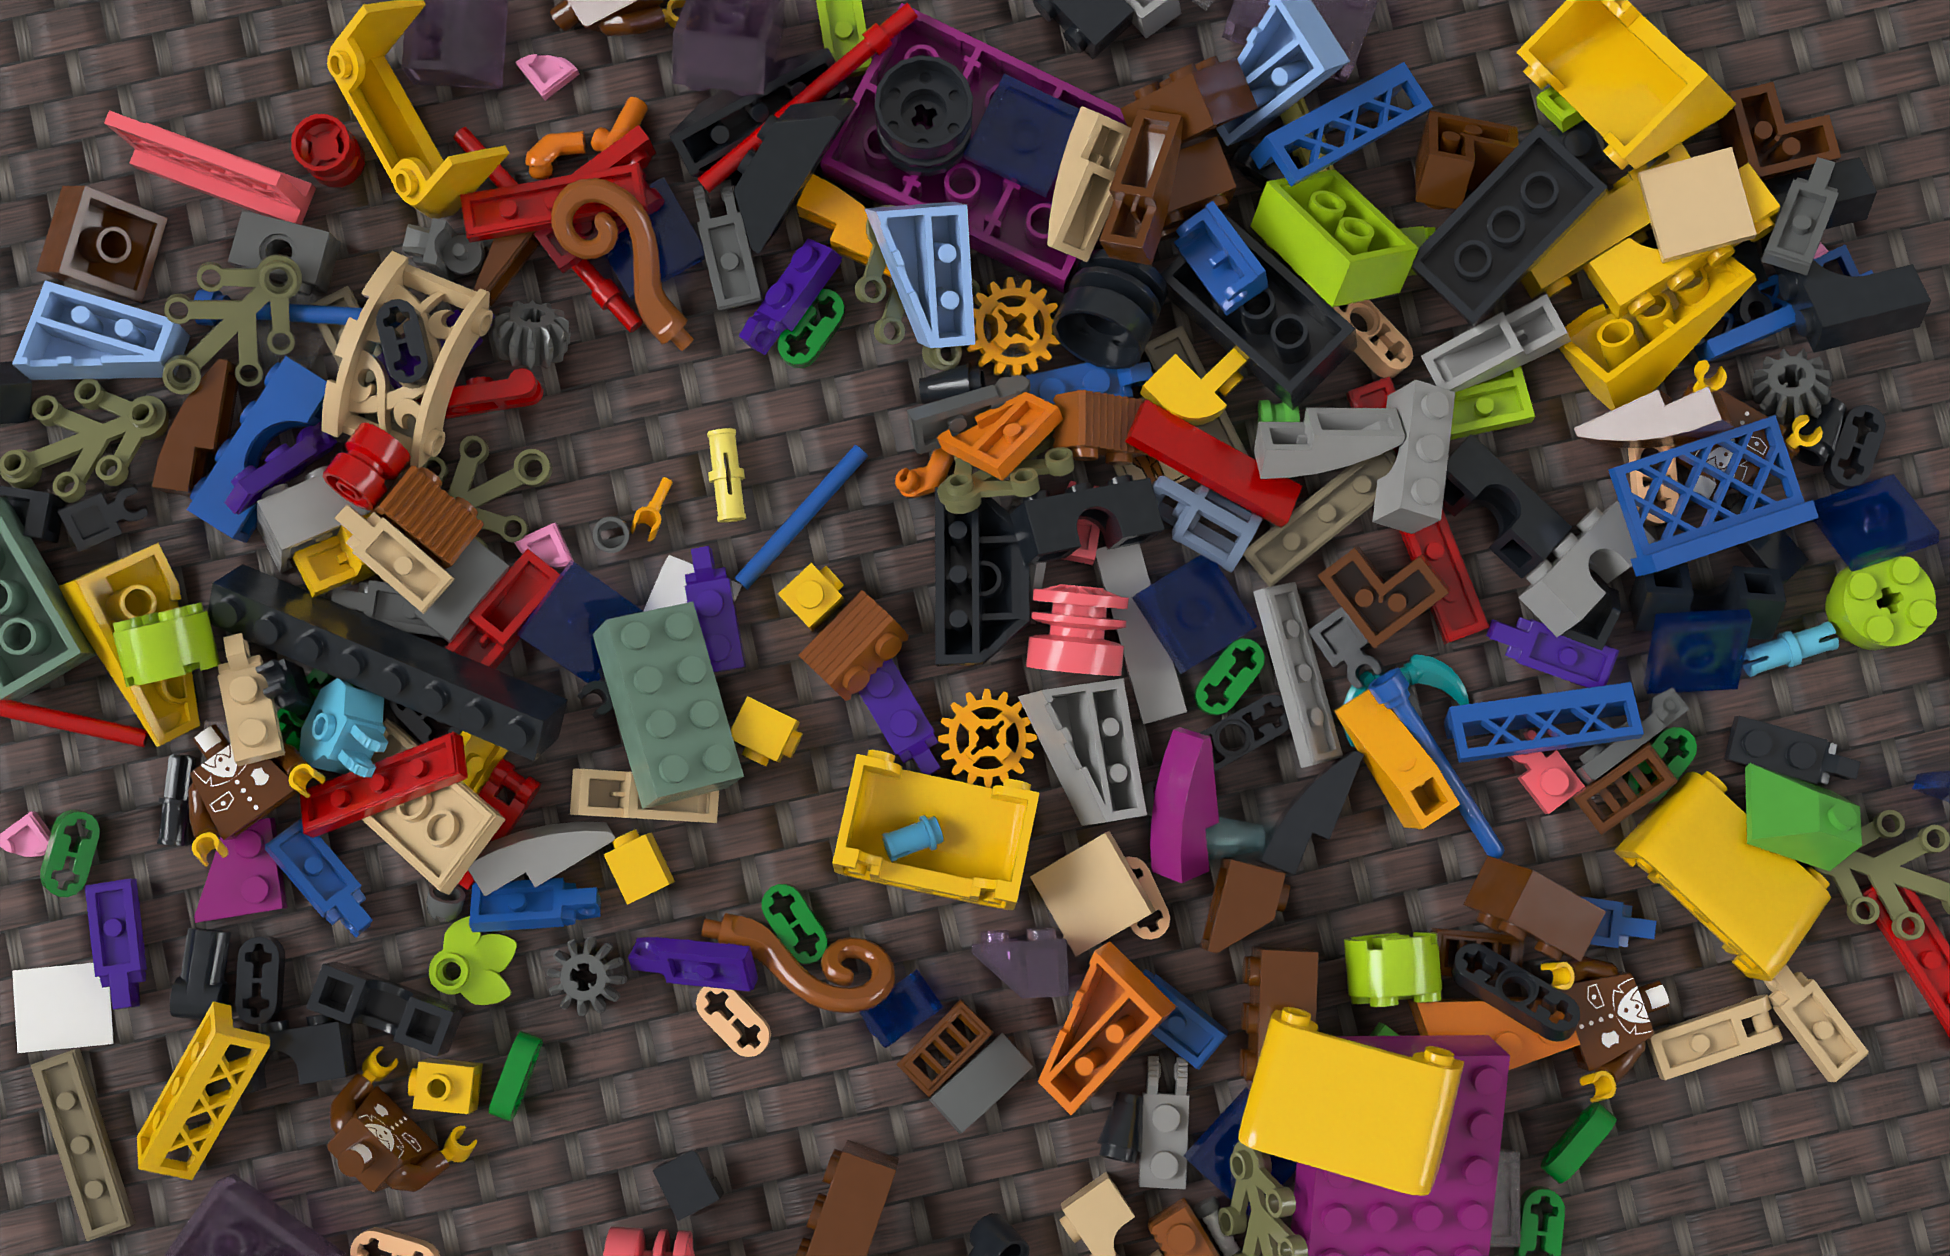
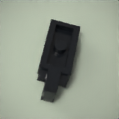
(1787, 752)

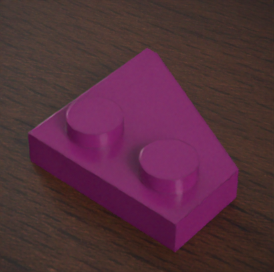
(245, 879)

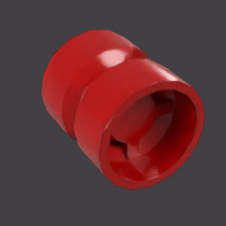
(328, 150)
(369, 462)

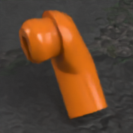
(628, 119)
(549, 148)
(925, 479)

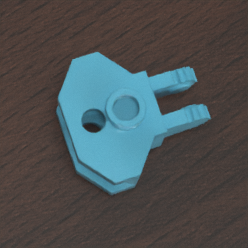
(344, 730)

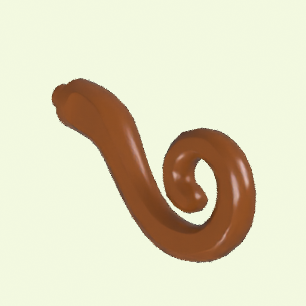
(652, 303)
(783, 965)

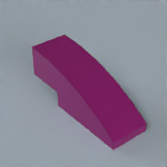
(1183, 807)

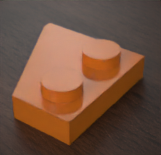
(1004, 434)

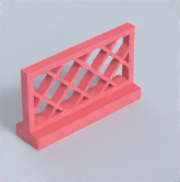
(213, 171)

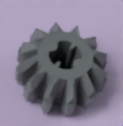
(531, 334)
(1806, 375)
(598, 965)

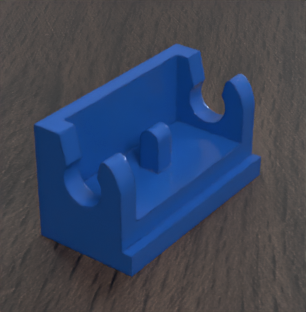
(1220, 258)

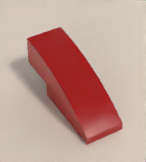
(504, 611)

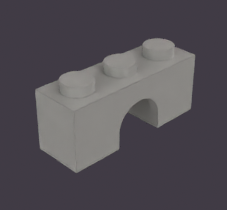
(1414, 487)
(1564, 589)

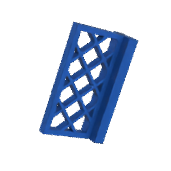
(1711, 535)

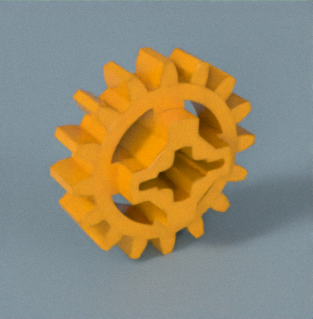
(1028, 341)
(972, 723)

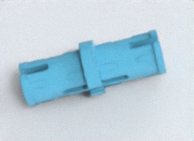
(1790, 648)

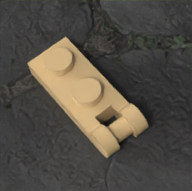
(1713, 1037)

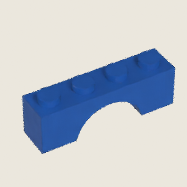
(289, 401)

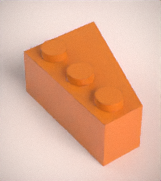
(1477, 1017)
(1104, 1027)

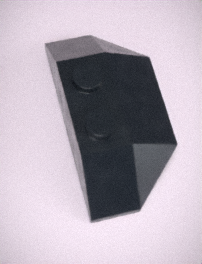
(728, 118)
(785, 164)
(978, 584)

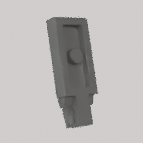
(1802, 220)
(385, 605)
(1661, 712)

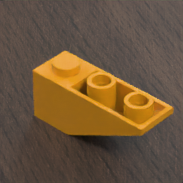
(1397, 762)

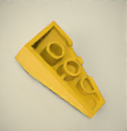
(1636, 353)
(122, 591)

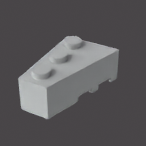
(300, 516)
(1090, 748)

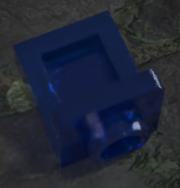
(902, 1010)

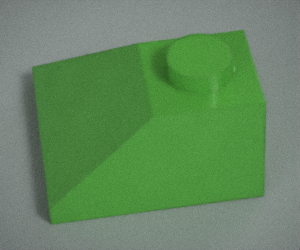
(1799, 819)

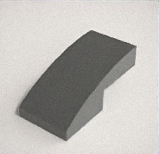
(475, 576)
(980, 1083)

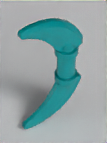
(1420, 670)

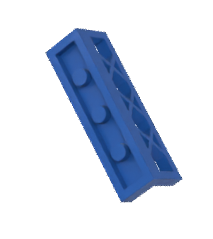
(1342, 115)
(1771, 323)
(1543, 712)

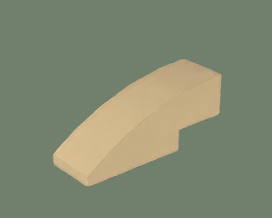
(1084, 181)
(616, 795)

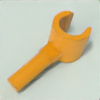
(650, 514)

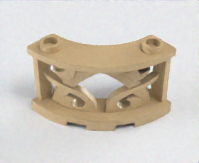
(348, 395)

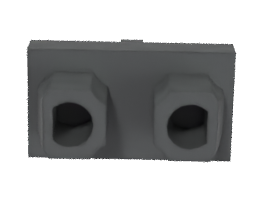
(442, 249)

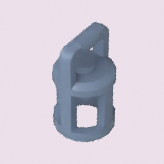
(1212, 507)

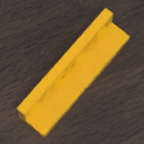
(188, 1084)

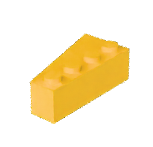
(1609, 222)

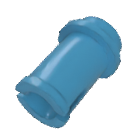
(913, 838)

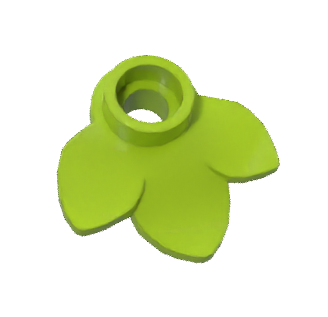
(480, 964)

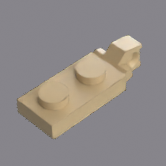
(395, 558)
(248, 712)
(1815, 1024)

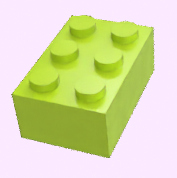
(1334, 238)

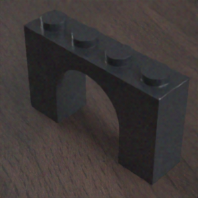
(1842, 308)

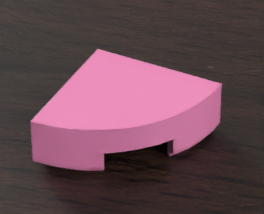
(547, 73)
(547, 545)
(26, 837)

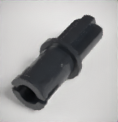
(175, 803)

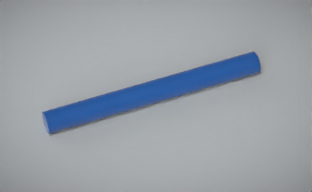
(801, 516)

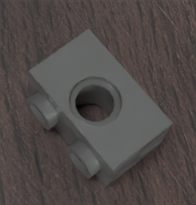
(265, 236)

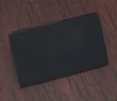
(1772, 550)

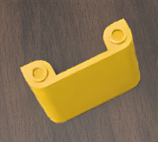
(1623, 78)
(981, 829)
(1740, 892)
(1350, 1105)

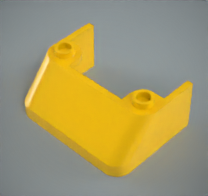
(390, 119)

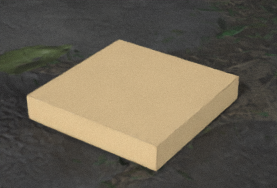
(1697, 205)
(1092, 893)

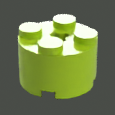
(1906, 597)
(165, 644)
(1393, 968)

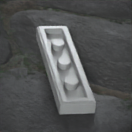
(1146, 660)
(1298, 674)

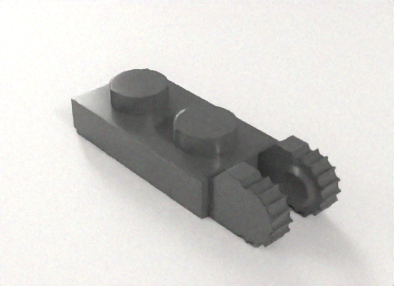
(727, 251)
(958, 411)

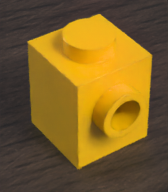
(813, 595)
(765, 732)
(638, 865)
(445, 1085)

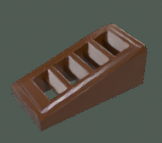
(504, 262)
(1650, 790)
(1462, 937)
(968, 1017)

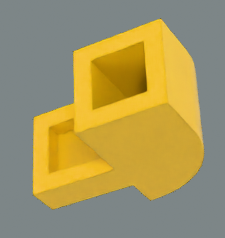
(1188, 396)
(331, 564)

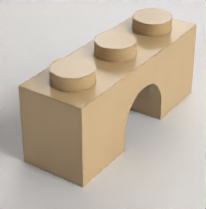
(1097, 1215)

